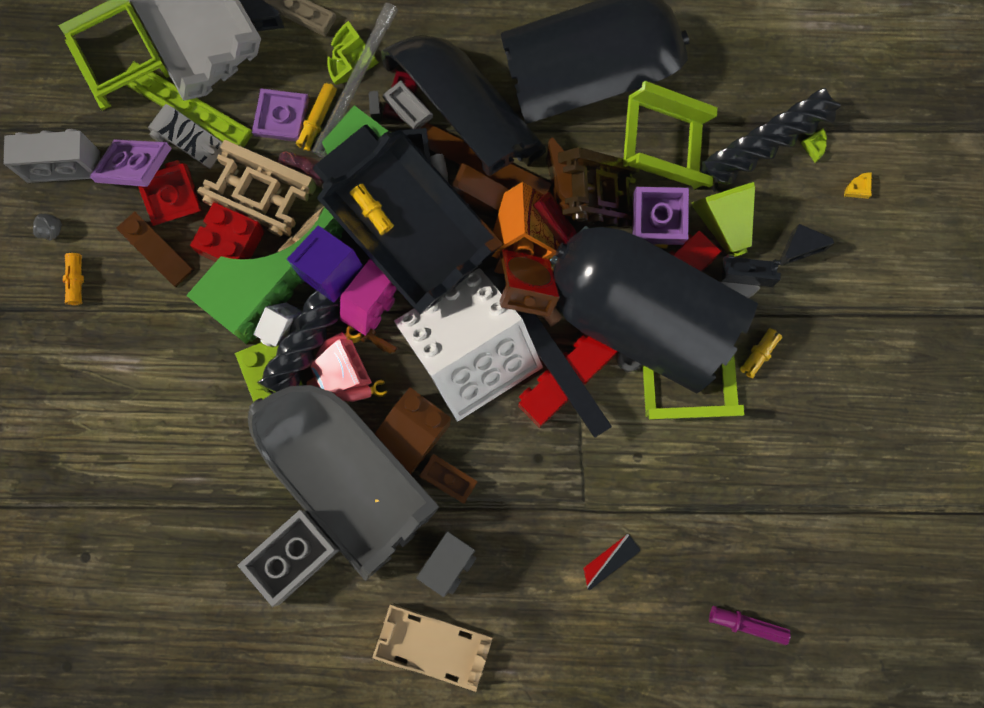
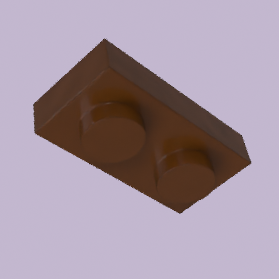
(448, 479)

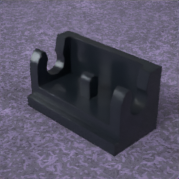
(750, 271)

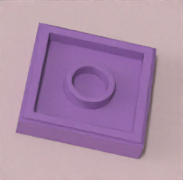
(280, 114)

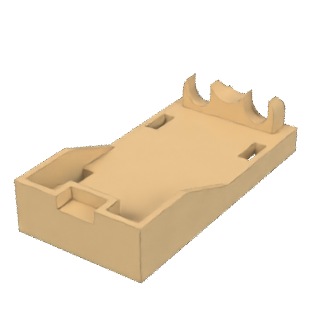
(432, 647)

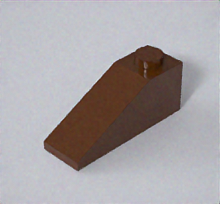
(154, 249)

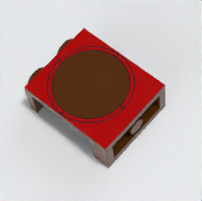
(528, 283)

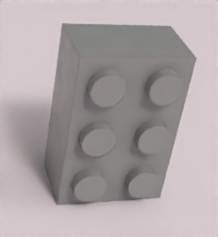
(51, 155)
(288, 558)

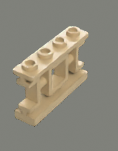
(266, 172)

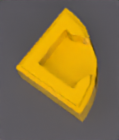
(860, 187)

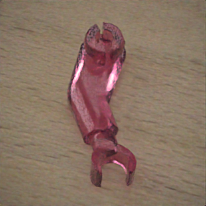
(288, 158)

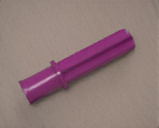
(749, 625)

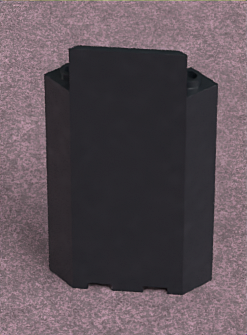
(434, 230)

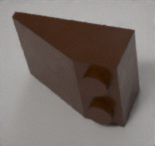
(560, 181)
(412, 429)

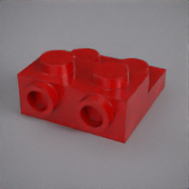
(170, 194)

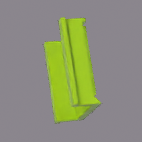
(92, 18)
(678, 107)
(729, 409)

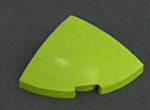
(346, 52)

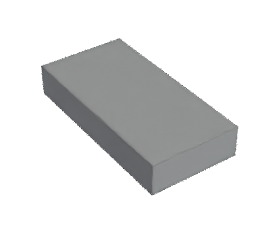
(407, 106)

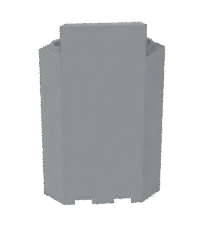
(198, 40)

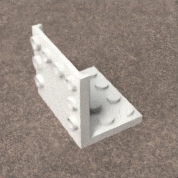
(471, 345)

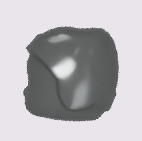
(46, 226)

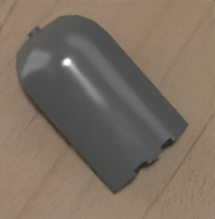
(338, 472)

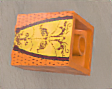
(521, 226)

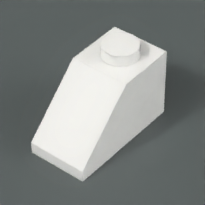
(276, 323)

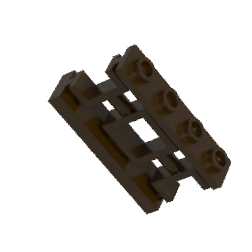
(587, 188)

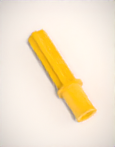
(313, 123)

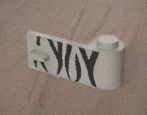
(186, 135)

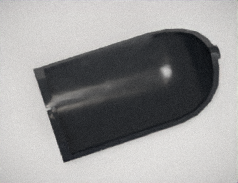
(592, 54)
(466, 100)
(650, 305)

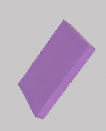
(130, 162)

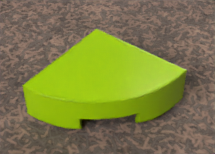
(815, 145)

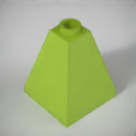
(730, 217)

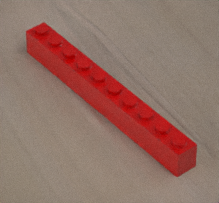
(593, 355)

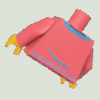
(341, 369)

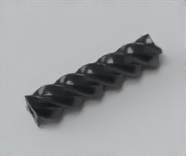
(766, 138)
(296, 349)

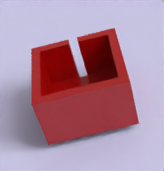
(227, 235)

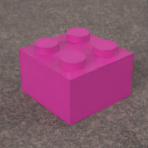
(366, 299)

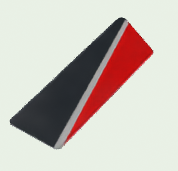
(610, 561)

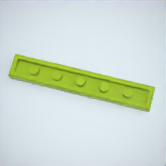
(202, 114)

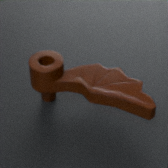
(379, 342)

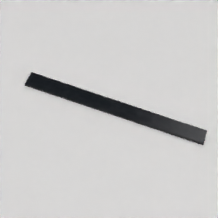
(559, 367)

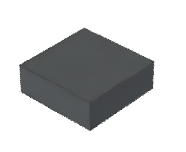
(375, 106)

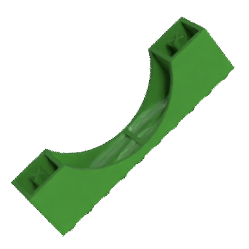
(241, 289)

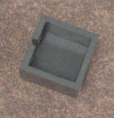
(446, 565)

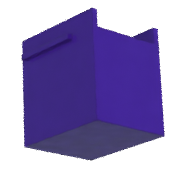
(325, 263)

